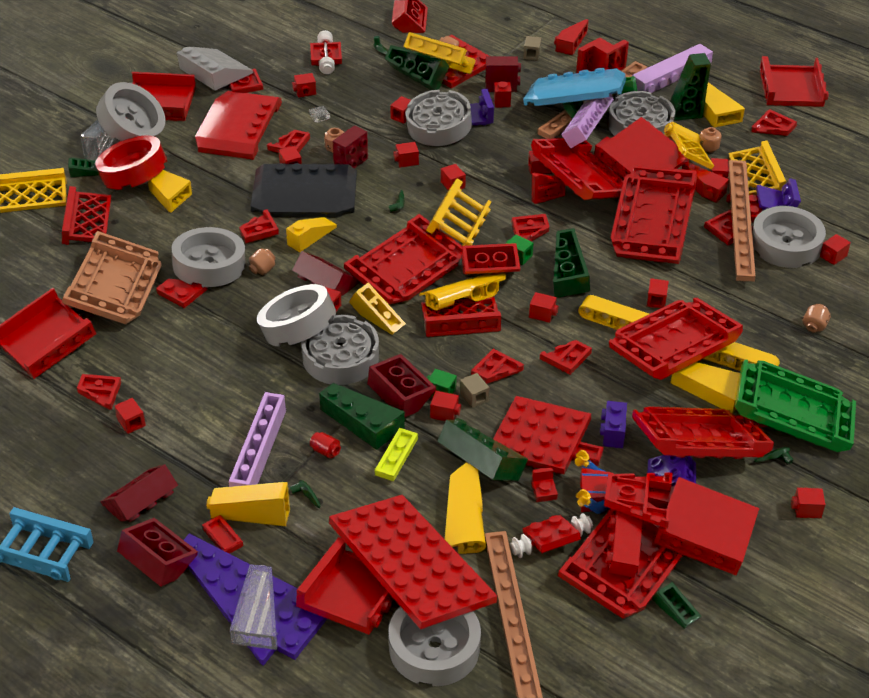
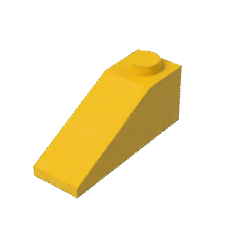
(308, 231)
(376, 309)

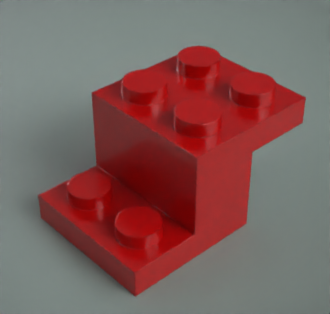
(602, 55)

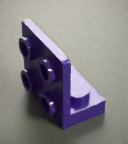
(483, 111)
(772, 198)
(680, 467)

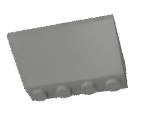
(211, 66)

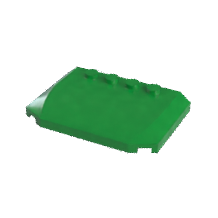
(796, 405)

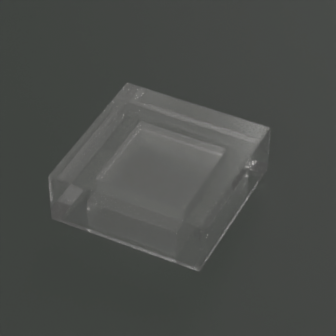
(319, 114)

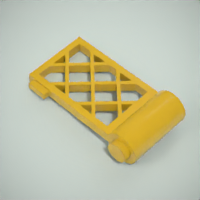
(688, 143)

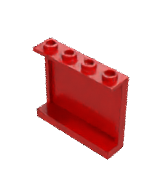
(793, 84)
(171, 91)
(642, 146)
(44, 333)
(708, 526)
(344, 591)

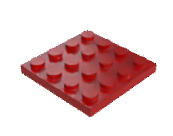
(456, 77)
(543, 432)

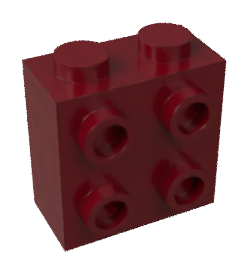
(502, 69)
(351, 147)

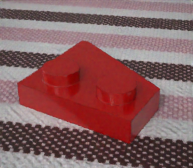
(774, 123)
(530, 226)
(259, 228)

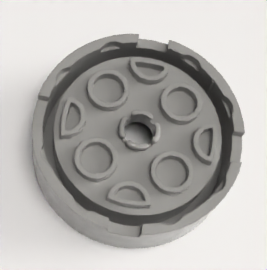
(132, 102)
(628, 109)
(435, 128)
(789, 223)
(200, 246)
(296, 314)
(343, 364)
(440, 665)

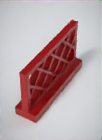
(72, 215)
(468, 322)

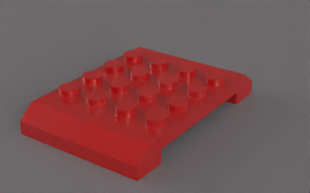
(578, 168)

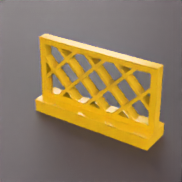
(770, 167)
(30, 181)

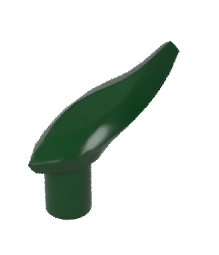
(378, 46)
(400, 203)
(775, 454)
(308, 492)

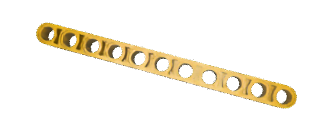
(618, 316)

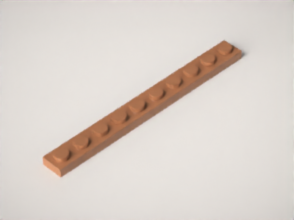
(562, 120)
(741, 221)
(512, 616)

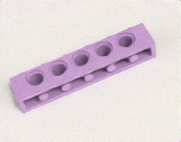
(586, 120)

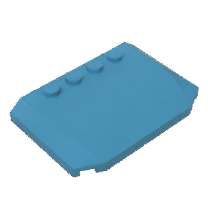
(575, 87)

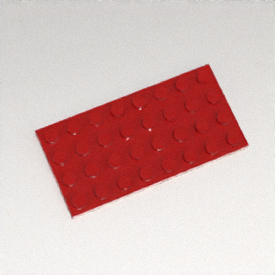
(412, 561)

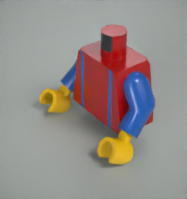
(592, 485)

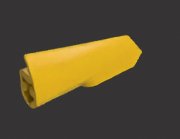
(473, 288)
(465, 511)

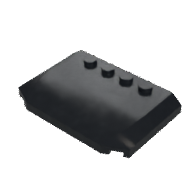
(304, 190)

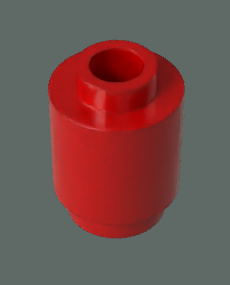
(325, 444)

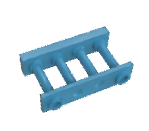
(43, 526)

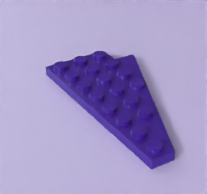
(223, 580)

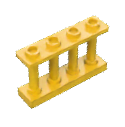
(451, 54)
(444, 212)

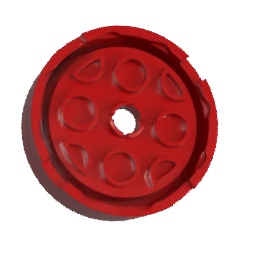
(131, 162)

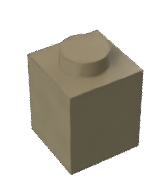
(532, 48)
(474, 390)

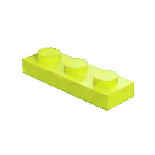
(396, 454)

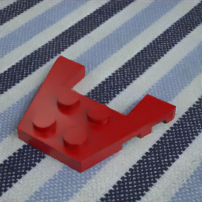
(630, 496)

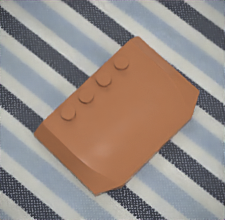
(114, 279)

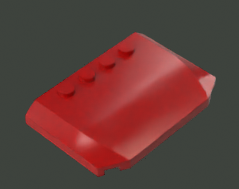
(236, 124)
(653, 214)
(407, 261)
(675, 337)
(702, 432)
(617, 592)

